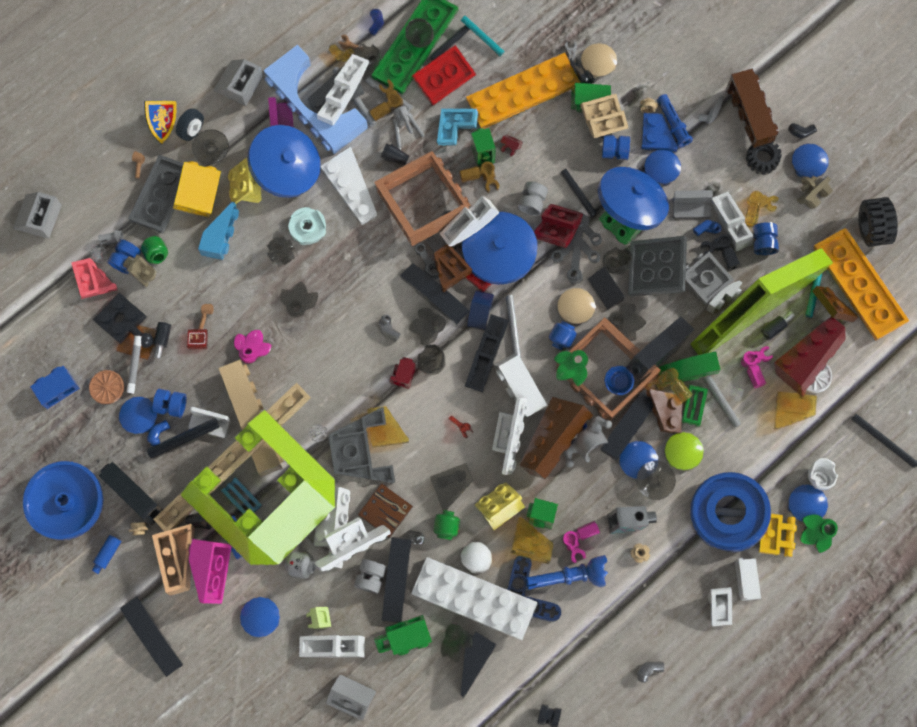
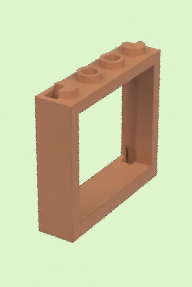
(407, 172)
(629, 349)

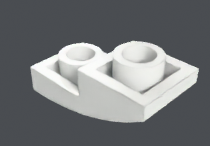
(729, 292)

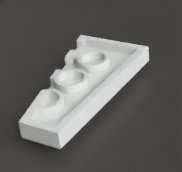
(348, 181)

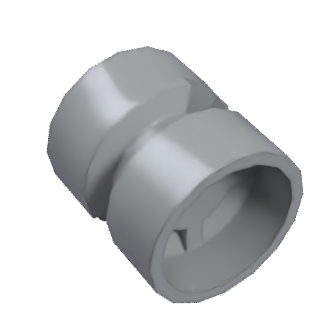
(532, 200)
(375, 571)

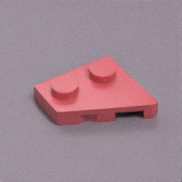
(91, 279)

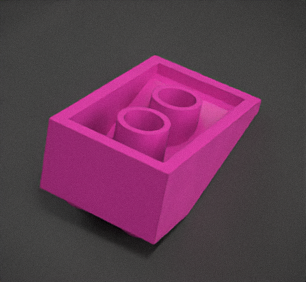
(209, 568)

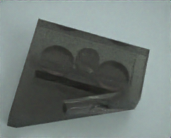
(451, 484)

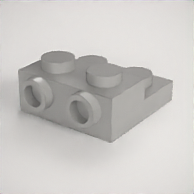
(706, 277)

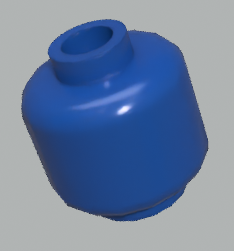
(562, 335)

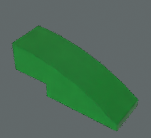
(694, 367)

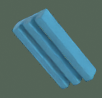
(230, 486)

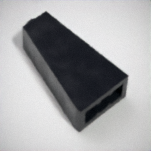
(660, 348)
(130, 492)

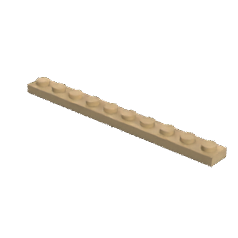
(233, 457)

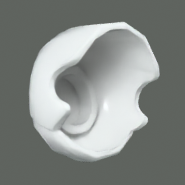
(822, 474)
(476, 557)

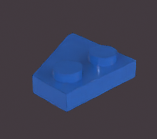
(657, 134)

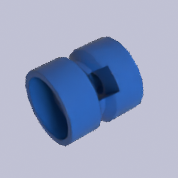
(616, 147)
(765, 239)
(123, 251)
(174, 407)

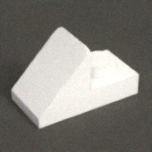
(720, 606)

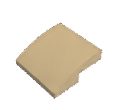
(604, 116)

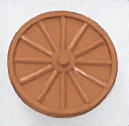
(106, 387)

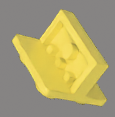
(243, 184)
(500, 505)

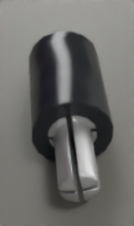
(776, 326)
(161, 338)

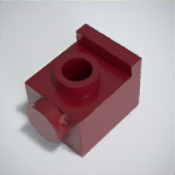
(403, 373)

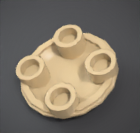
(599, 59)
(576, 306)

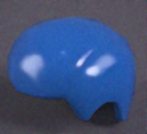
(619, 380)
(595, 571)

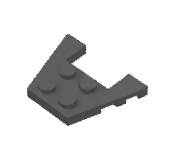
(352, 452)

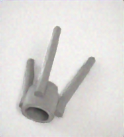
(403, 118)

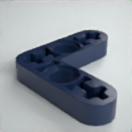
(546, 616)

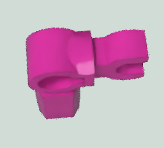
(750, 361)
(584, 532)

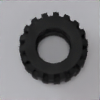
(878, 221)

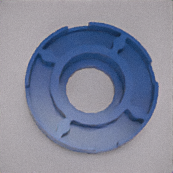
(737, 536)

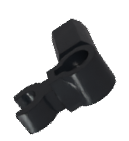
(723, 244)

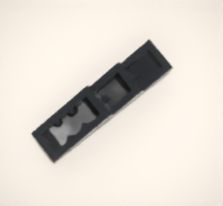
(432, 292)
(486, 353)
(628, 426)
(396, 579)
(151, 636)

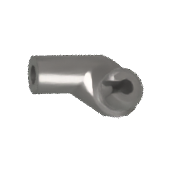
(386, 328)
(647, 669)

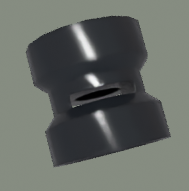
(549, 715)

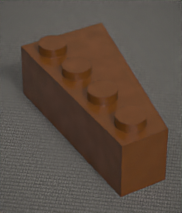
(752, 107)
(553, 436)

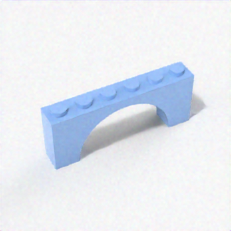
(285, 76)

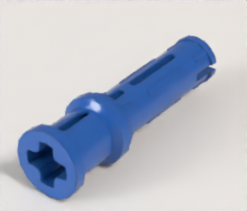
(677, 127)
(565, 576)

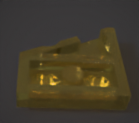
(793, 408)
(387, 434)
(531, 543)

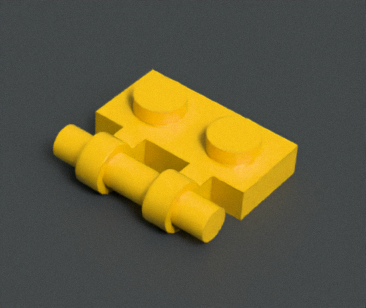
(772, 541)

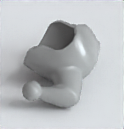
(587, 440)

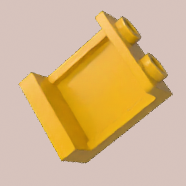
(197, 189)

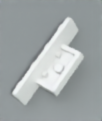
(508, 434)
(334, 520)
(348, 541)

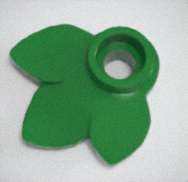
(569, 368)
(816, 534)

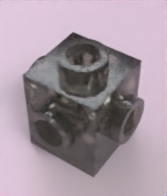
(280, 251)

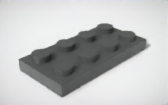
(157, 197)

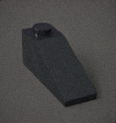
(474, 660)

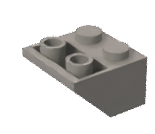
(239, 81)
(38, 214)

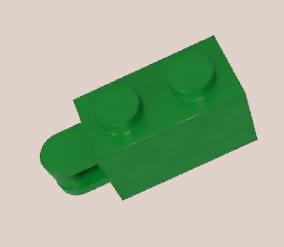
(404, 636)

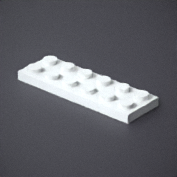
(474, 598)

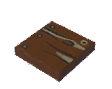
(385, 509)

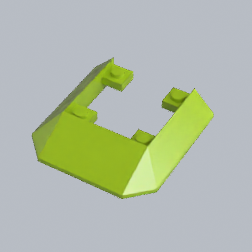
(306, 506)

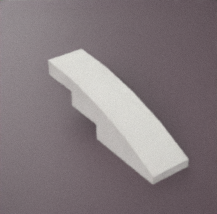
(343, 90)

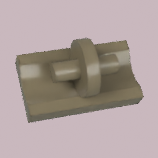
(820, 186)
(140, 270)

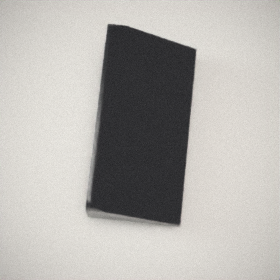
(606, 288)

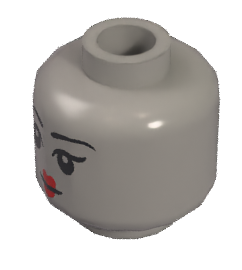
(300, 565)

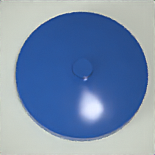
(283, 161)
(633, 198)
(501, 250)
(63, 500)

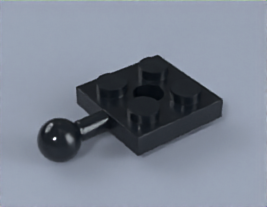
(132, 319)

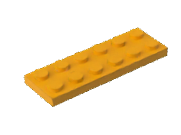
(523, 90)
(862, 285)

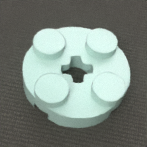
(310, 216)

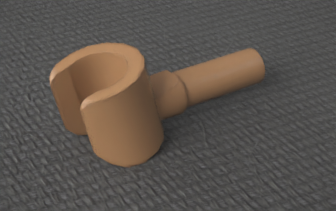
(345, 45)
(140, 159)
(205, 309)

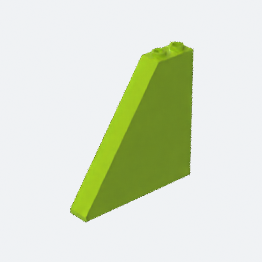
(761, 299)

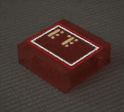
(197, 339)

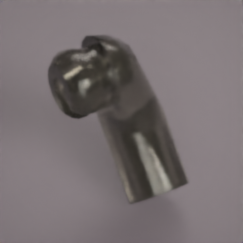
(417, 537)

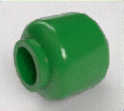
(154, 250)
(446, 525)

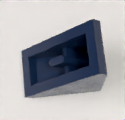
(480, 310)

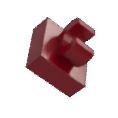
(511, 142)

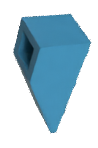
(216, 236)

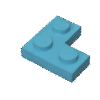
(451, 121)

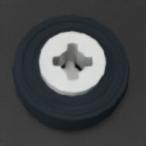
(189, 124)

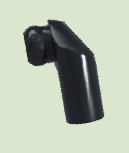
(801, 132)

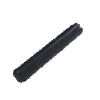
(183, 438)

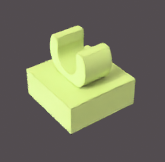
(319, 617)

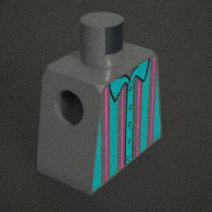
(630, 519)

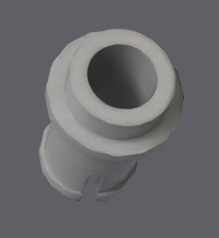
(110, 238)

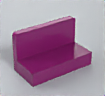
(280, 113)

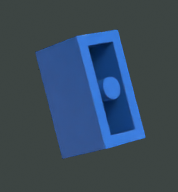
(54, 387)

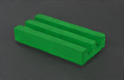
(690, 421)

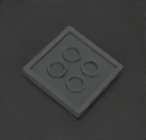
(658, 266)

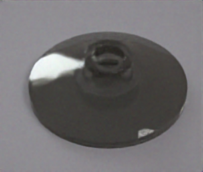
(207, 140)
(665, 478)

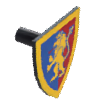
(160, 118)

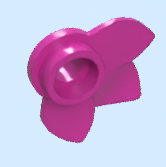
(251, 343)

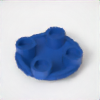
(810, 160)
(663, 166)
(137, 415)
(635, 456)
(807, 501)
(260, 617)

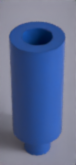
(106, 553)

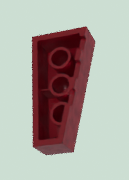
(809, 356)

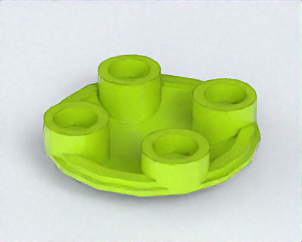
(684, 451)

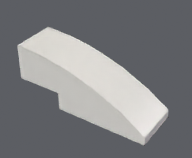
(469, 221)
(732, 221)
(332, 646)

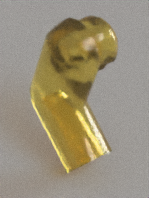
(341, 56)

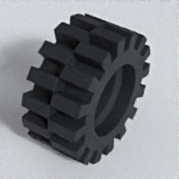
(764, 166)

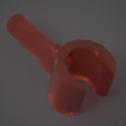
(463, 427)

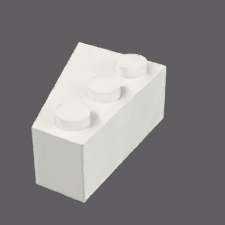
(519, 382)

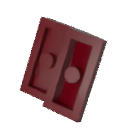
(558, 225)

